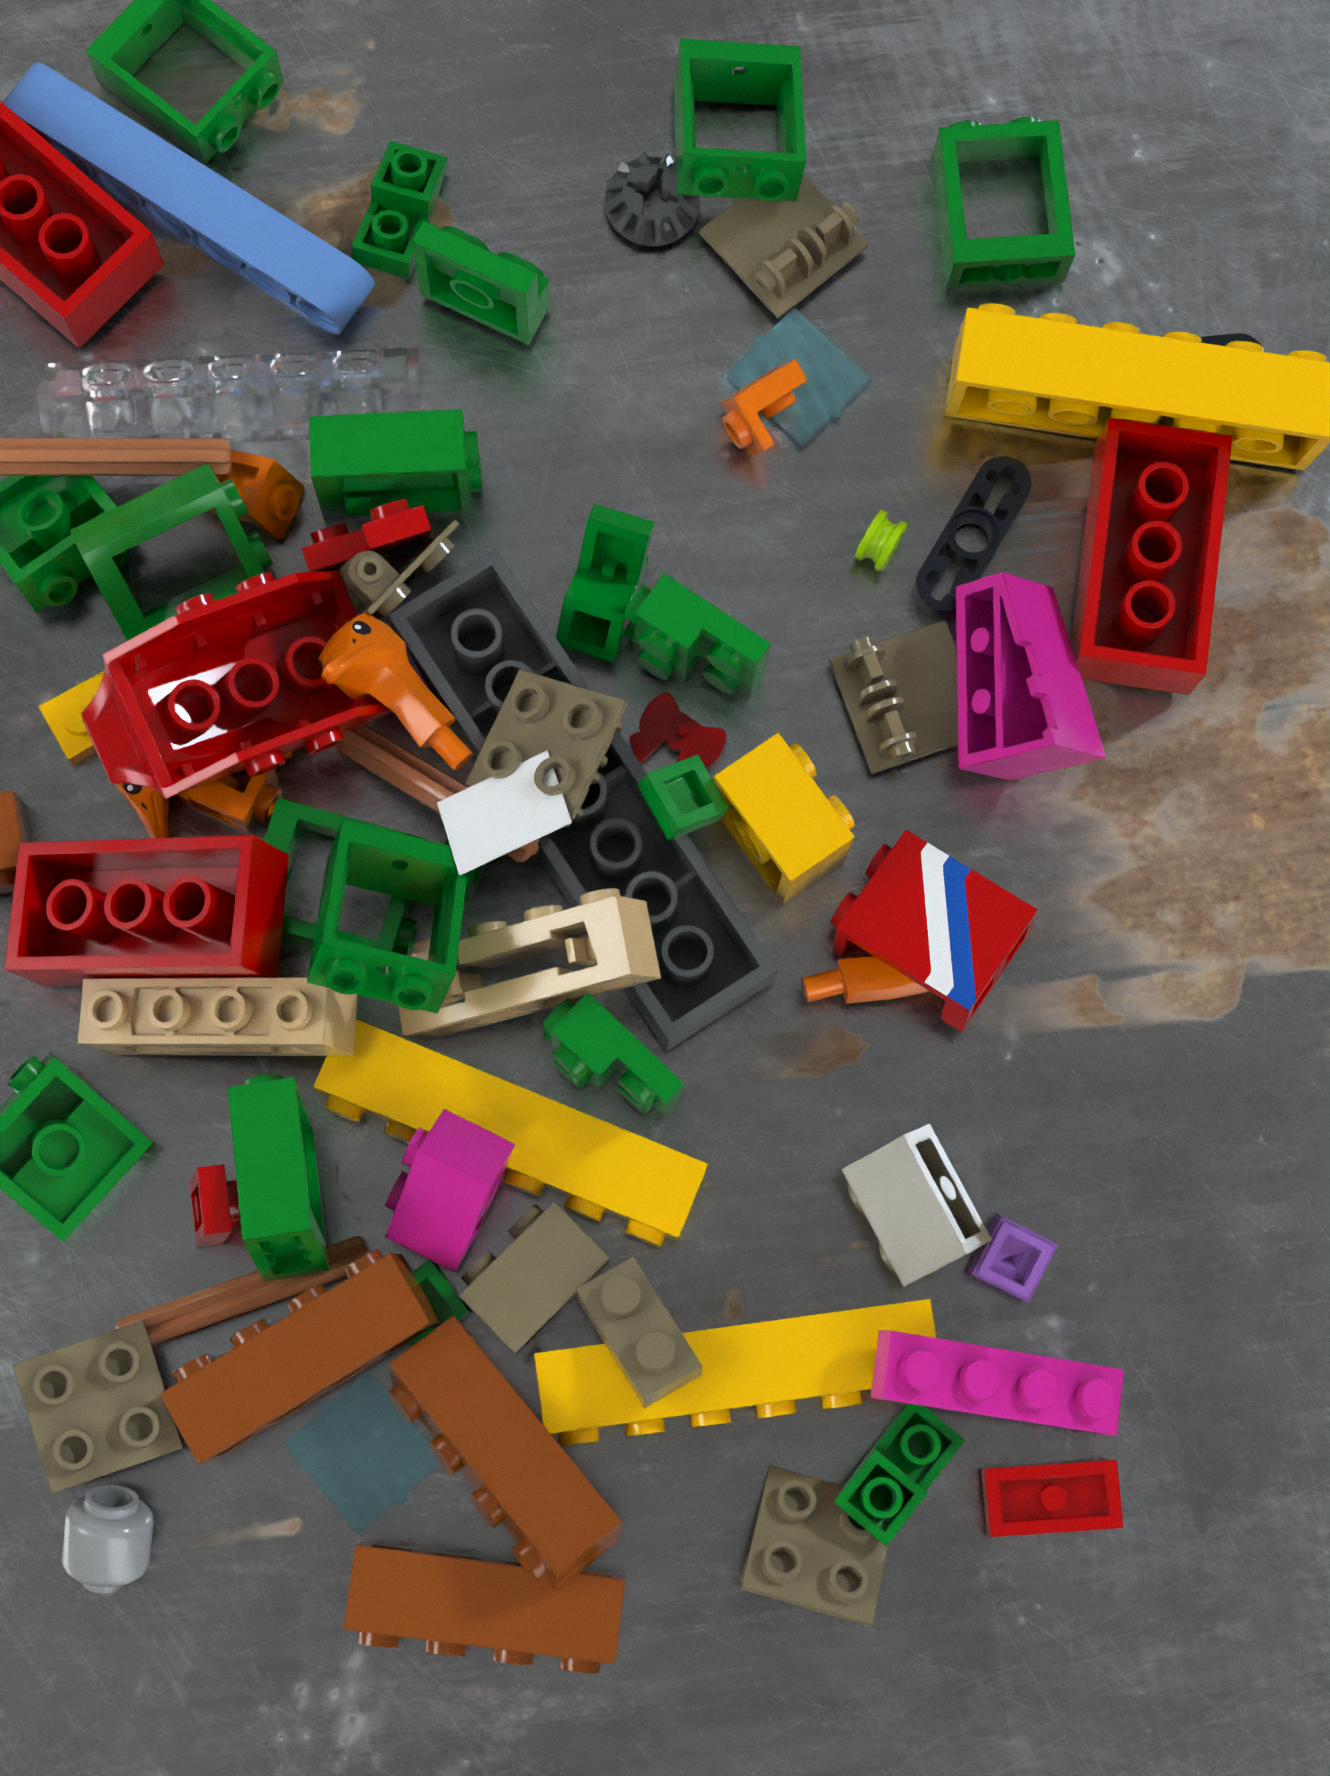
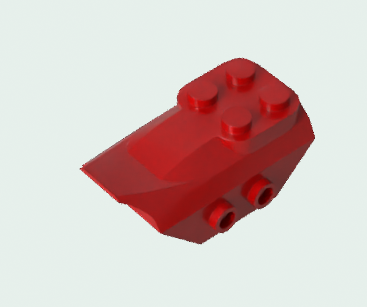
(226, 686)

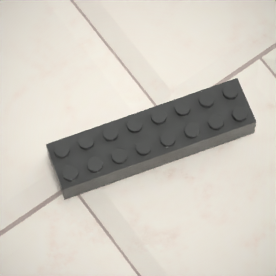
(469, 646)

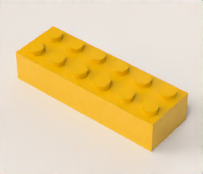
(1076, 376)

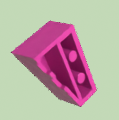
(1018, 682)

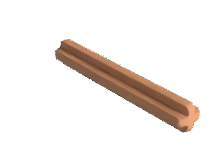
(112, 456)
(408, 773)
(239, 1296)

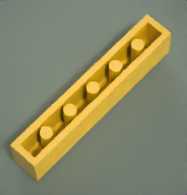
(555, 1144)
(741, 1367)

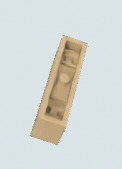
(617, 953)
(216, 1017)

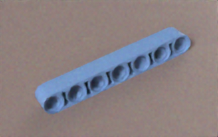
(192, 200)

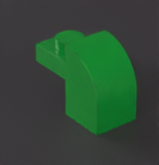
(605, 582)

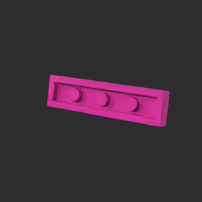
(996, 1383)

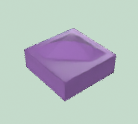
(1013, 1257)

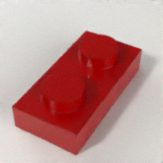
(213, 1205)
(1052, 1498)

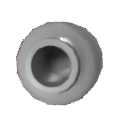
(107, 1538)

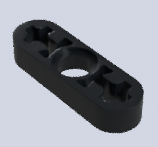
(978, 494)

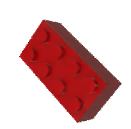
(64, 237)
(1150, 556)
(147, 909)

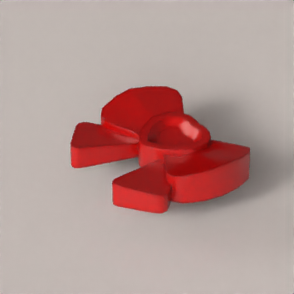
(665, 722)

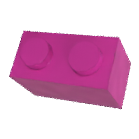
(447, 1188)

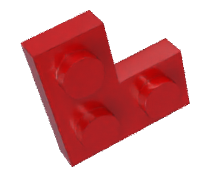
(389, 528)

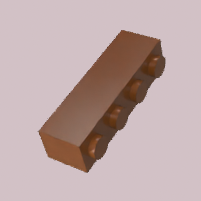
(299, 1357)
(504, 1454)
(482, 1604)

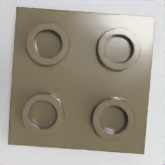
(785, 245)
(380, 588)
(901, 694)
(553, 717)
(96, 1407)
(812, 1550)

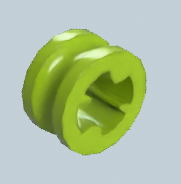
(881, 540)

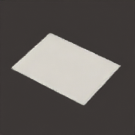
(501, 815)

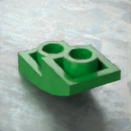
(401, 198)
(898, 1471)

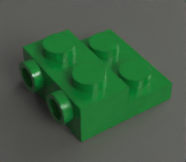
(480, 284)
(37, 536)
(681, 630)
(596, 1047)
(62, 1144)

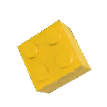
(784, 818)

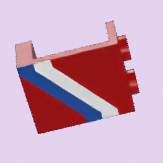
(934, 924)

